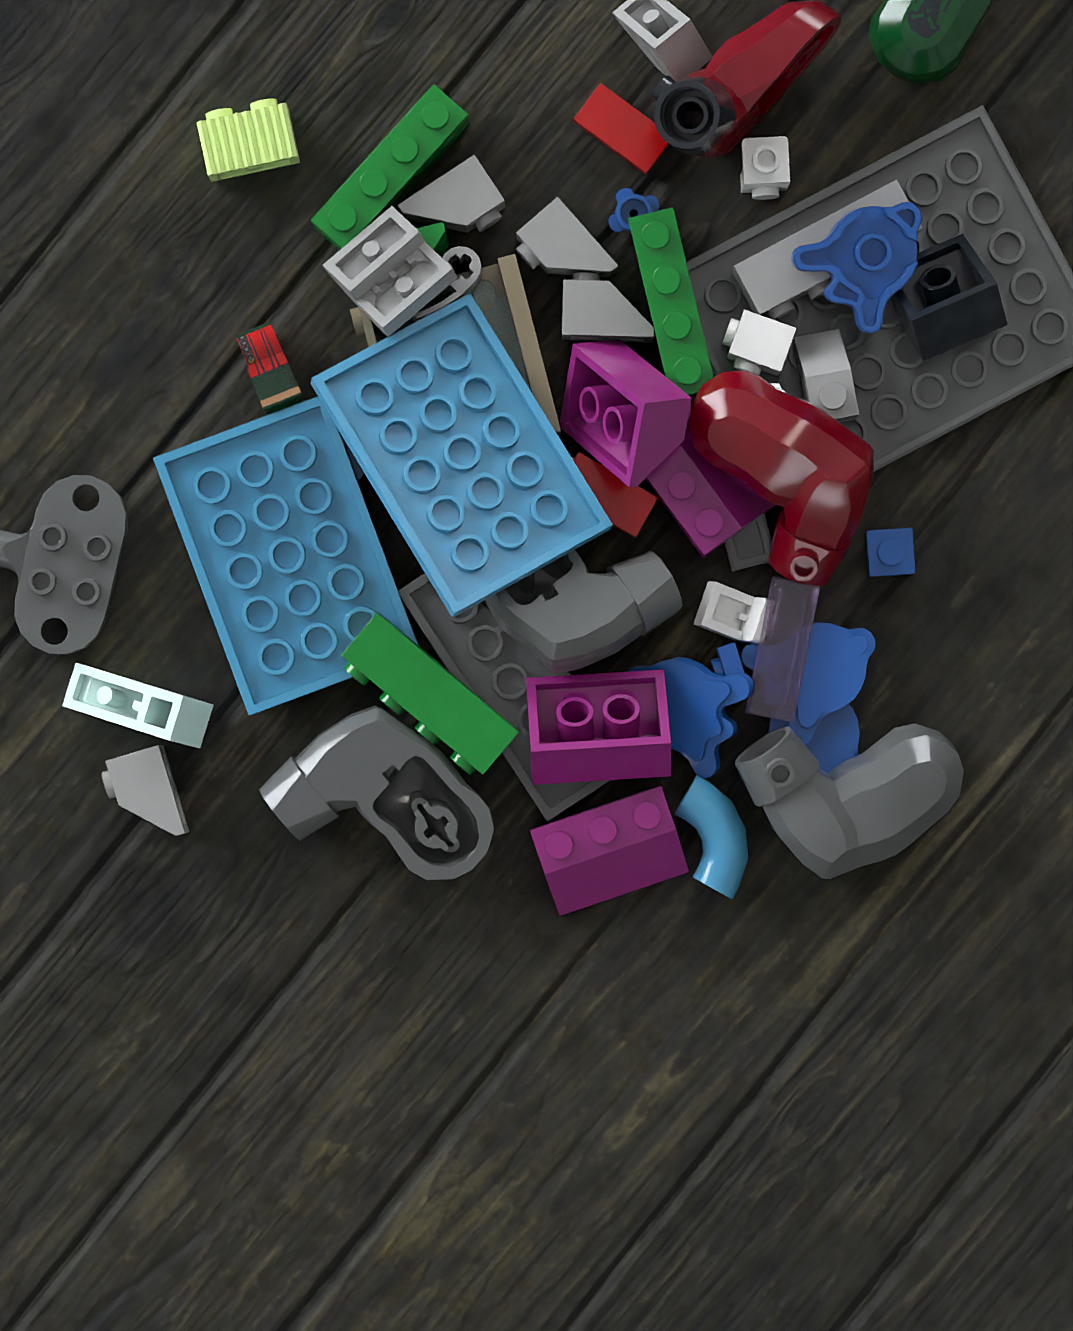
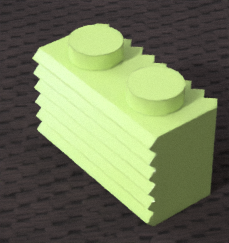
(247, 140)

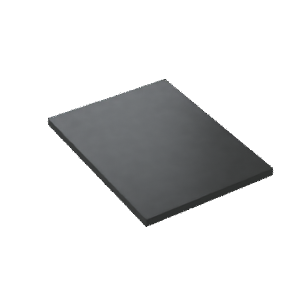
(961, 186)

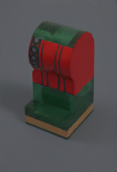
(269, 369)

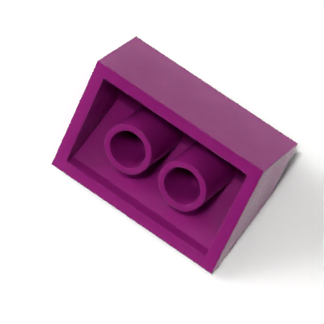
(622, 409)
(703, 498)
(598, 727)
(609, 850)

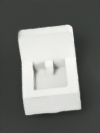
(765, 167)
(731, 613)

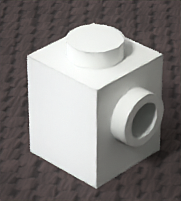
(758, 343)

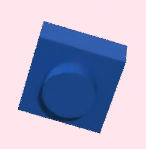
(890, 552)
(727, 661)

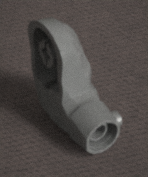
(582, 616)
(395, 784)
(862, 806)

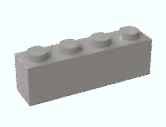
(769, 276)

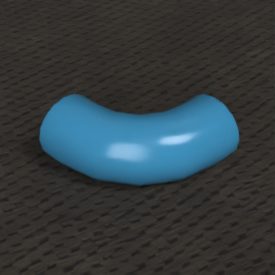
(721, 836)

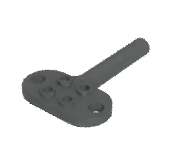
(67, 563)

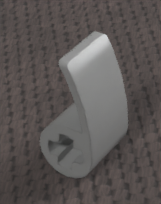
(461, 286)

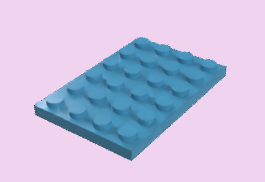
(461, 454)
(281, 550)

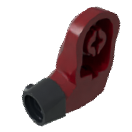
(743, 79)

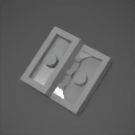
(390, 271)

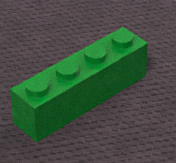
(392, 167)
(671, 299)
(429, 693)

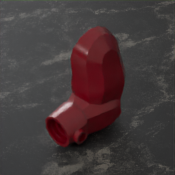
(793, 460)

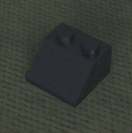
(948, 299)

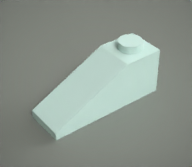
(138, 705)

